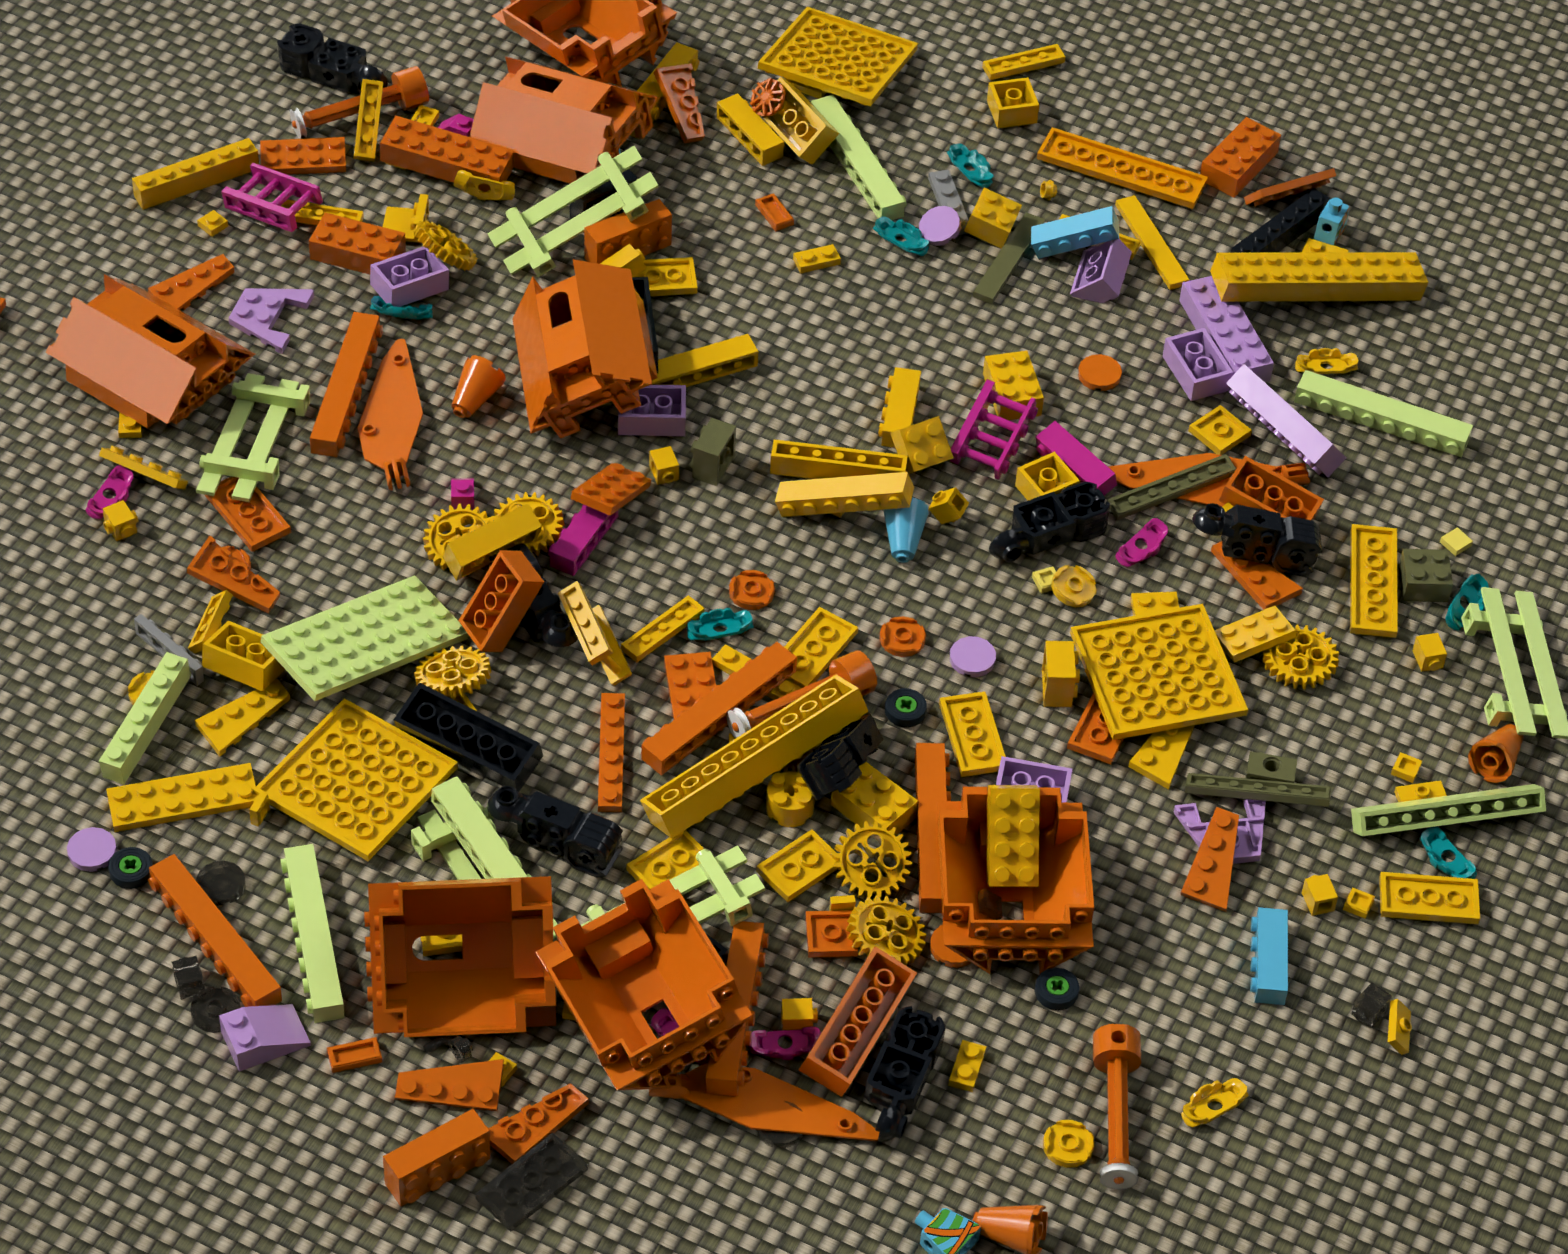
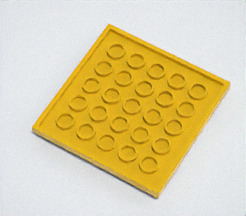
(838, 56)
(1158, 671)
(356, 779)

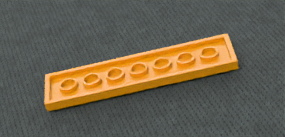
(1122, 168)

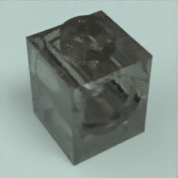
(188, 976)
(1371, 1005)

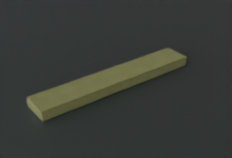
(1007, 259)
(1171, 487)
(1258, 789)

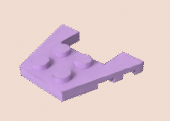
(260, 309)
(1249, 830)

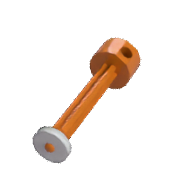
(407, 88)
(852, 667)
(1117, 1054)

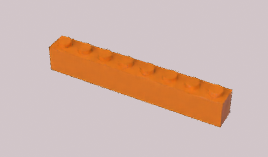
(346, 384)
(710, 713)
(930, 787)
(214, 933)
(744, 964)

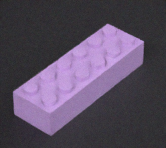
(1226, 326)
(1284, 421)

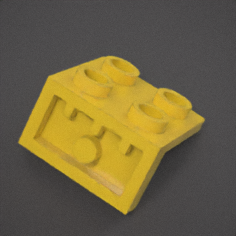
(407, 218)

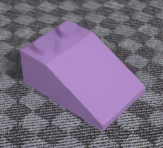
(262, 1033)

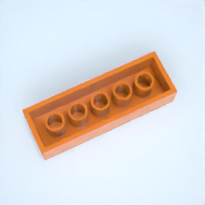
(443, 152)
(857, 1021)

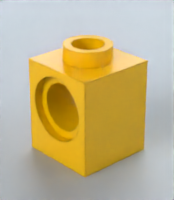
(664, 465)

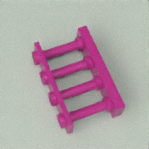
(267, 211)
(980, 414)

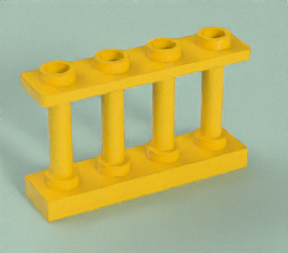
(594, 633)

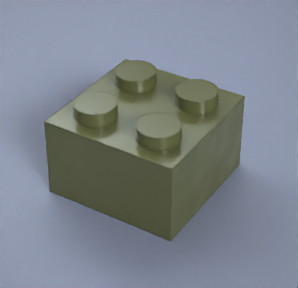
(713, 451)
(1425, 575)

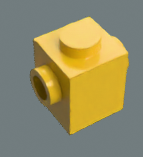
(948, 505)
(120, 520)

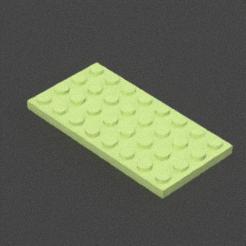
(364, 637)

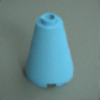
(905, 529)

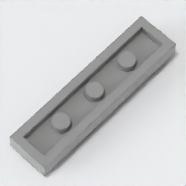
(947, 194)
(163, 643)

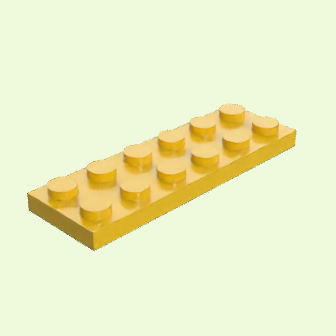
(1373, 581)
(181, 797)

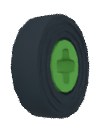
(905, 717)
(130, 877)
(1061, 998)

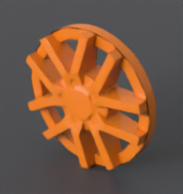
(767, 97)

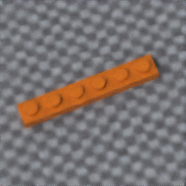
(611, 752)

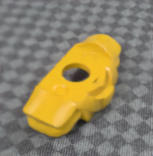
(469, 184)
(1341, 362)
(1229, 1094)

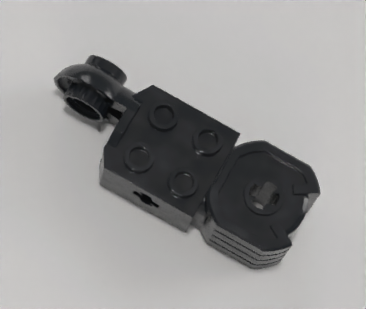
(326, 63)
(1053, 520)
(1263, 536)
(544, 616)
(837, 760)
(582, 838)
(903, 1069)

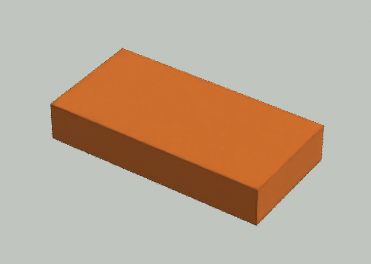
(774, 212)
(354, 1055)

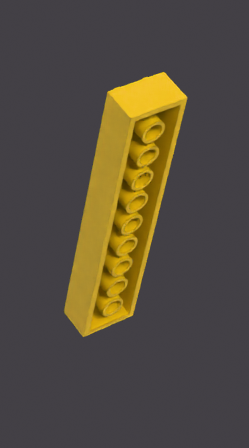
(1319, 276)
(754, 756)

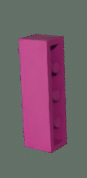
(1076, 457)
(579, 539)

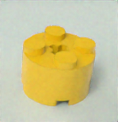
(789, 799)

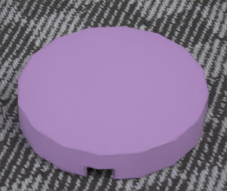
(940, 225)
(972, 656)
(91, 849)

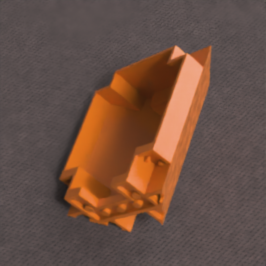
(622, 28)
(558, 119)
(587, 360)
(136, 370)
(1054, 913)
(631, 962)
(497, 982)

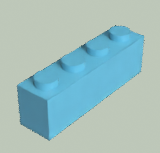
(1075, 232)
(1270, 956)

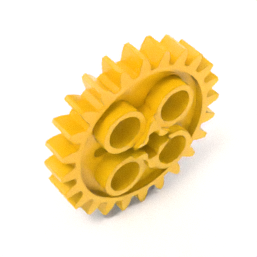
(445, 245)
(547, 514)
(450, 521)
(1303, 659)
(454, 671)
(889, 847)
(887, 928)

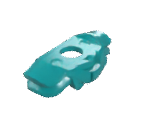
(961, 156)
(889, 230)
(409, 312)
(1472, 591)
(734, 622)
(1436, 844)

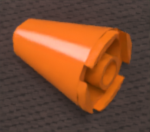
(476, 386)
(1496, 754)
(1014, 1226)

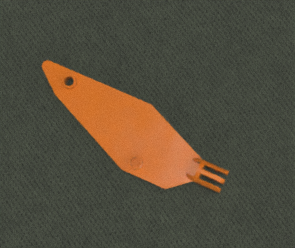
(391, 415)
(1142, 473)
(763, 1105)

